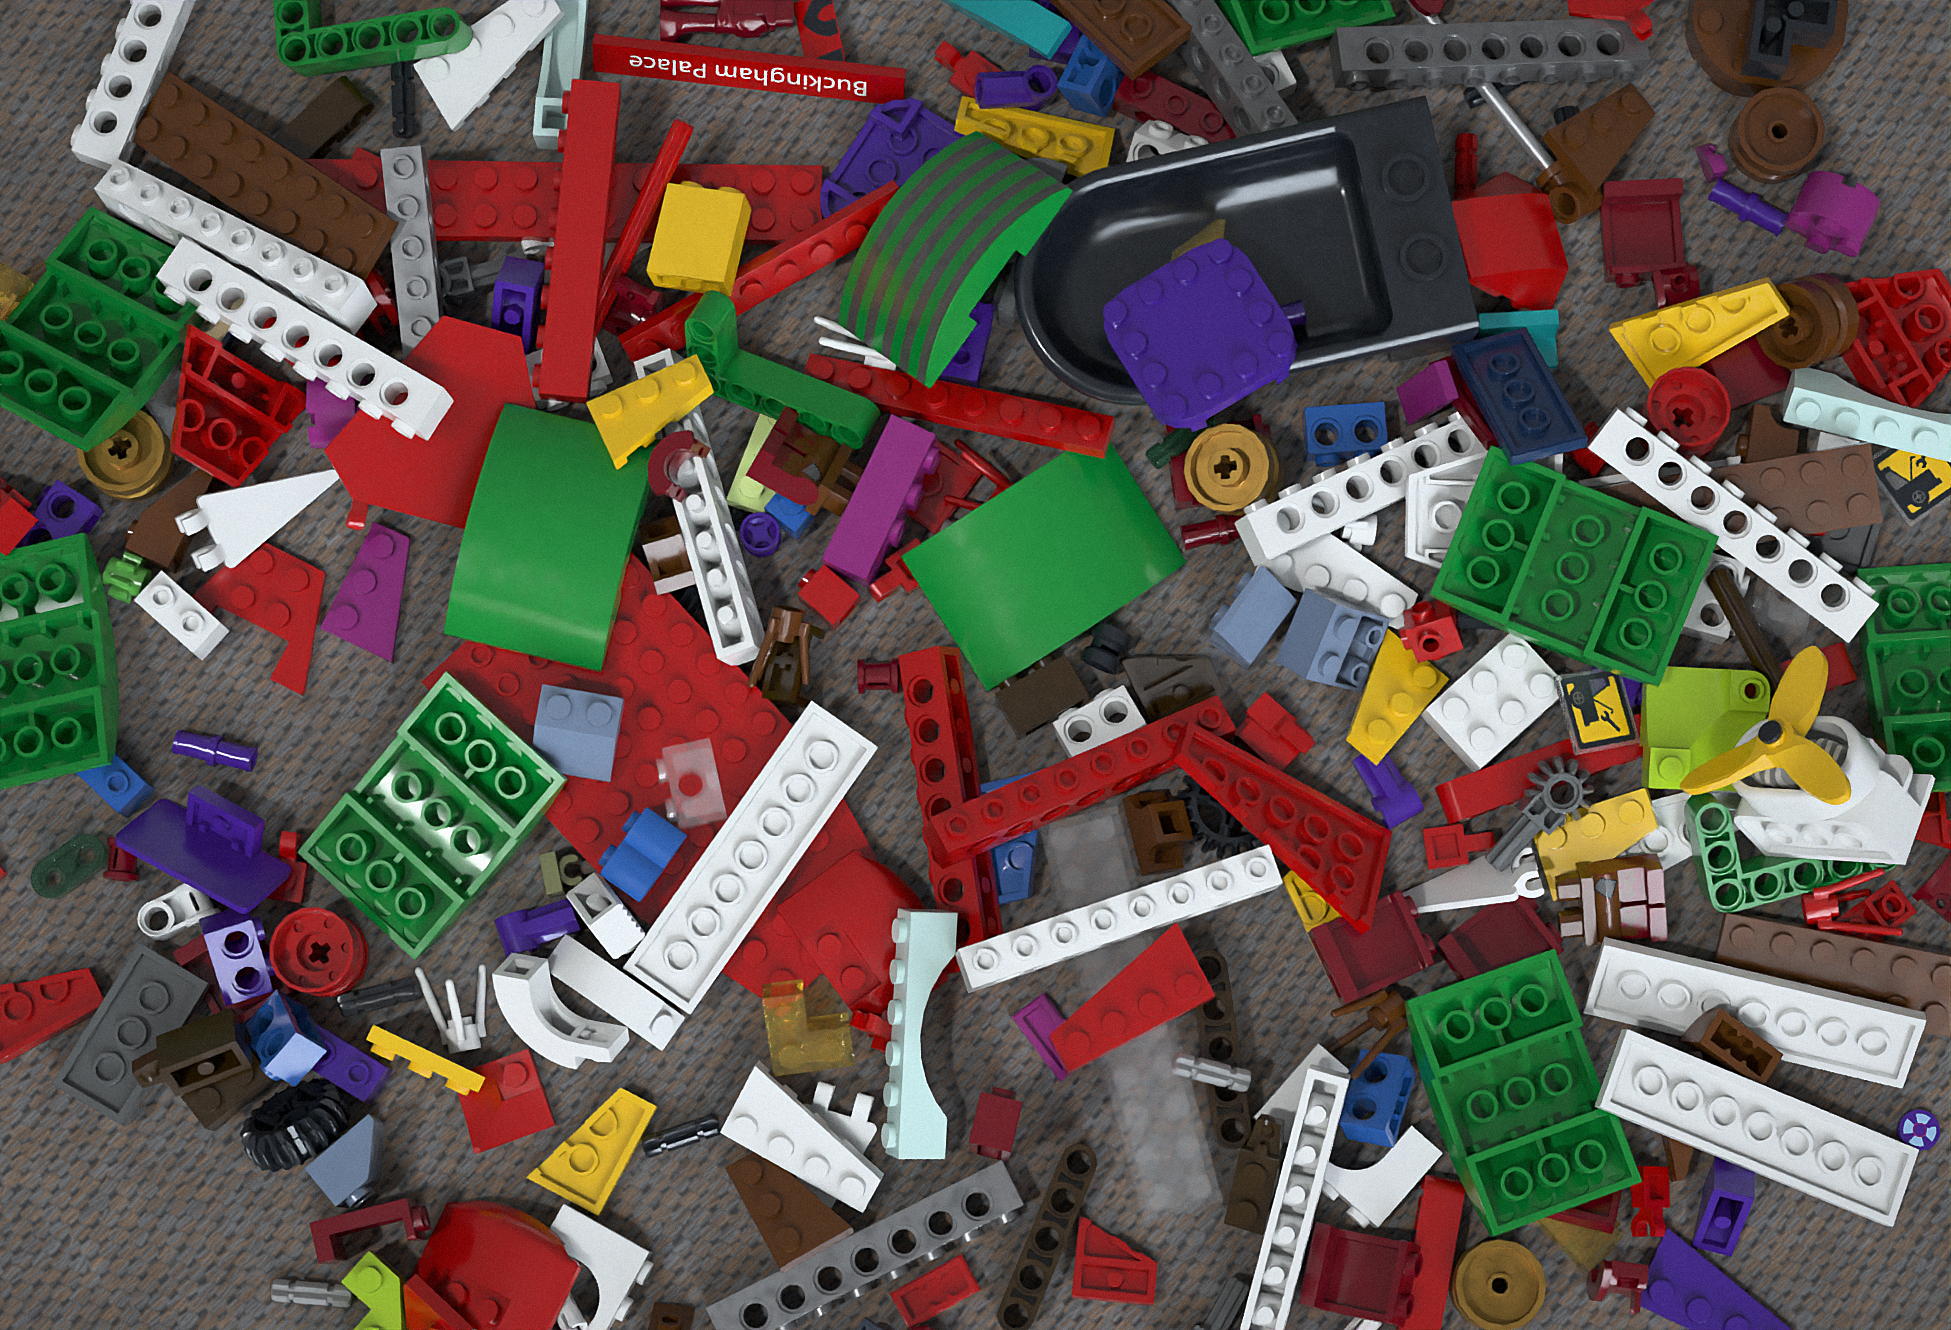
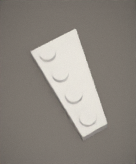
(1343, 572)
(1672, 837)
(786, 1133)

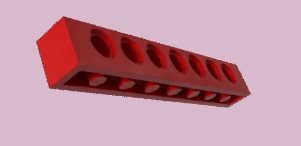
(961, 783)
(1068, 785)

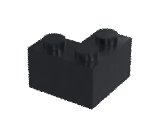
(1777, 25)

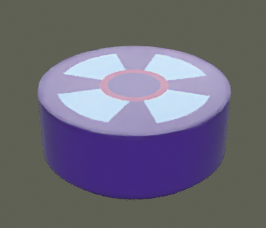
(1918, 1129)

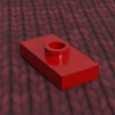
(935, 1291)

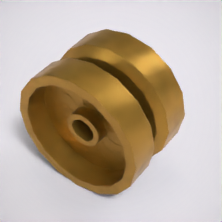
(1211, 465)
(144, 469)
(1473, 1292)

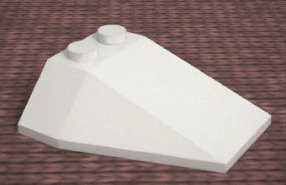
(1437, 502)

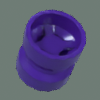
(756, 529)

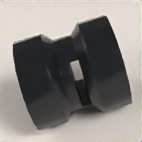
(1106, 648)

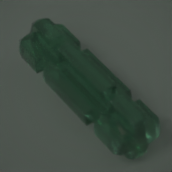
(1174, 444)

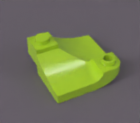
(1696, 719)

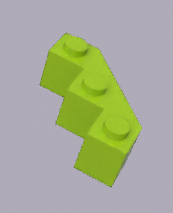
(381, 1290)

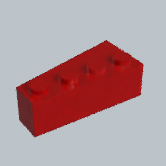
(1142, 997)

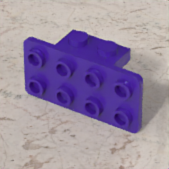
(208, 848)

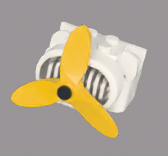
(1816, 781)

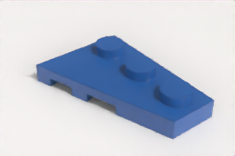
(1014, 860)

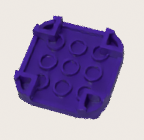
(888, 147)
(1200, 334)

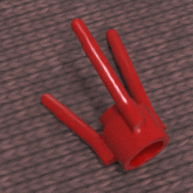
(983, 467)
(1822, 906)

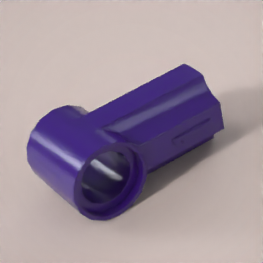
(1012, 88)
(1389, 792)
(530, 929)

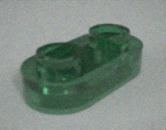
(68, 863)

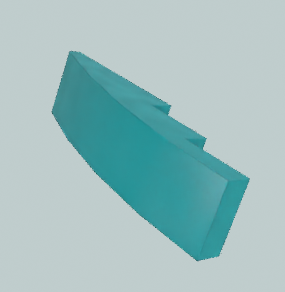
(1019, 21)

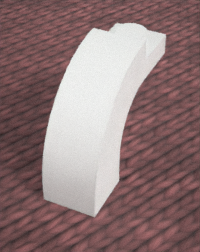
(614, 992)
(544, 1022)

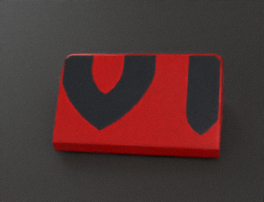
(819, 29)

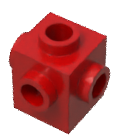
(1431, 631)

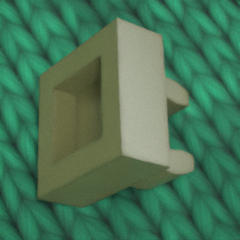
(555, 875)

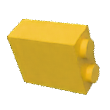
(699, 238)

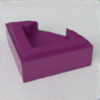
(1712, 165)

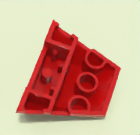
(1511, 242)
(1901, 335)
(228, 410)

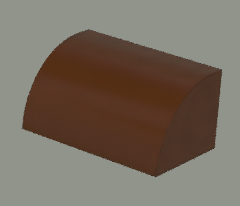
(1731, 1046)

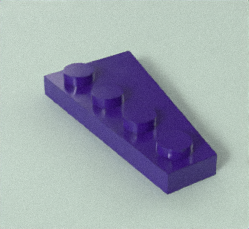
(1697, 1294)

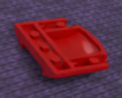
(847, 928)
(497, 1266)

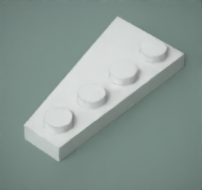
(498, 42)

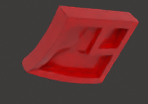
(508, 1103)

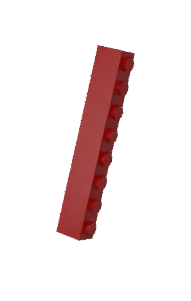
(579, 241)

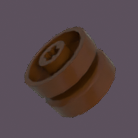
(1792, 119)
(1819, 324)

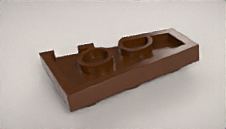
(1599, 136)
(785, 1211)

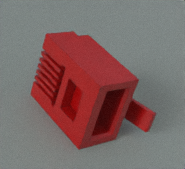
(1272, 733)

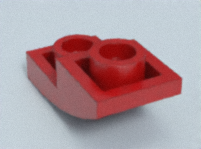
(1883, 907)

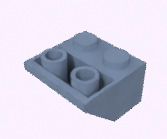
(1252, 618)
(1332, 640)

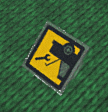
(1912, 482)
(1596, 710)

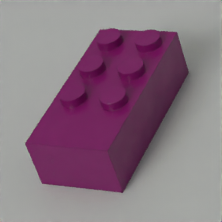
(881, 500)

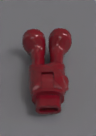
(734, 17)

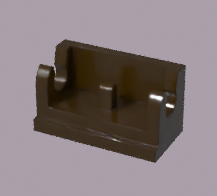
(783, 672)

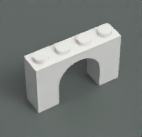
(1369, 1191)
(610, 1257)

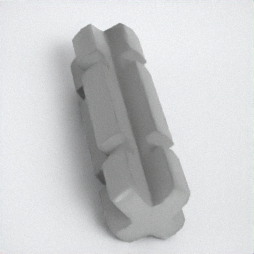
(1211, 1072)
(311, 1293)

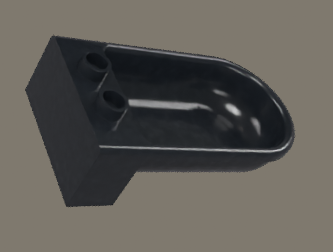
(1325, 211)

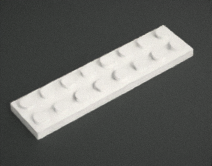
(750, 857)
(1797, 1019)
(1756, 1127)

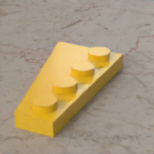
(1040, 135)
(1698, 328)

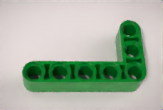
(358, 35)
(768, 385)
(1743, 873)

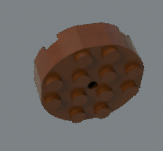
(1717, 38)

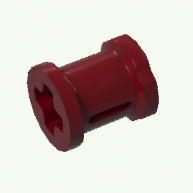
(878, 676)
(121, 864)

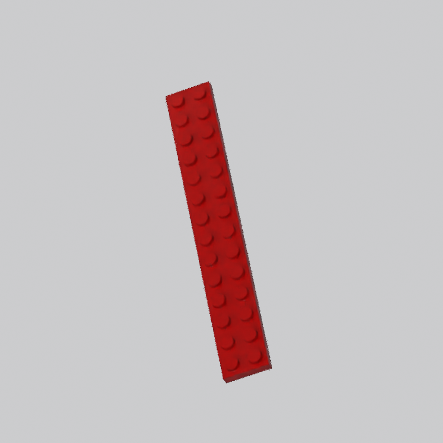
(515, 198)

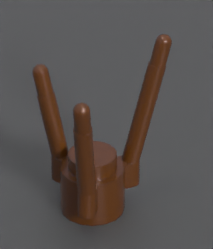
(783, 626)
(1386, 1013)

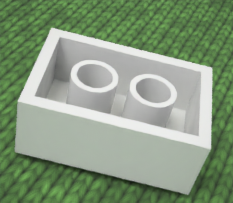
(1493, 702)

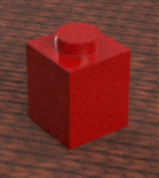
(827, 596)

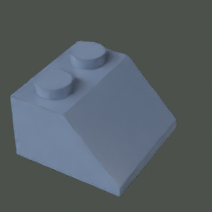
(578, 731)
(351, 1164)

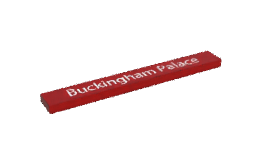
(748, 69)

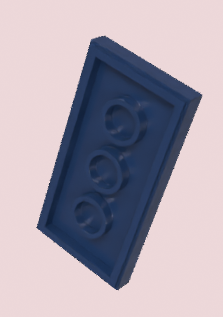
(1518, 396)

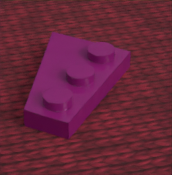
(371, 594)

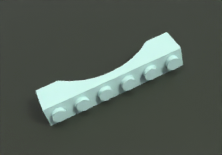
(560, 64)
(1837, 407)
(923, 949)

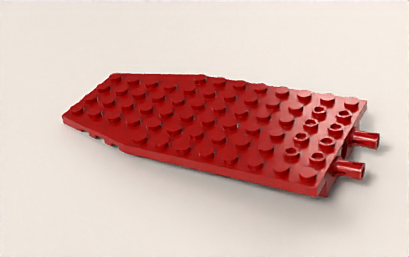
(671, 697)

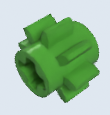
(126, 576)

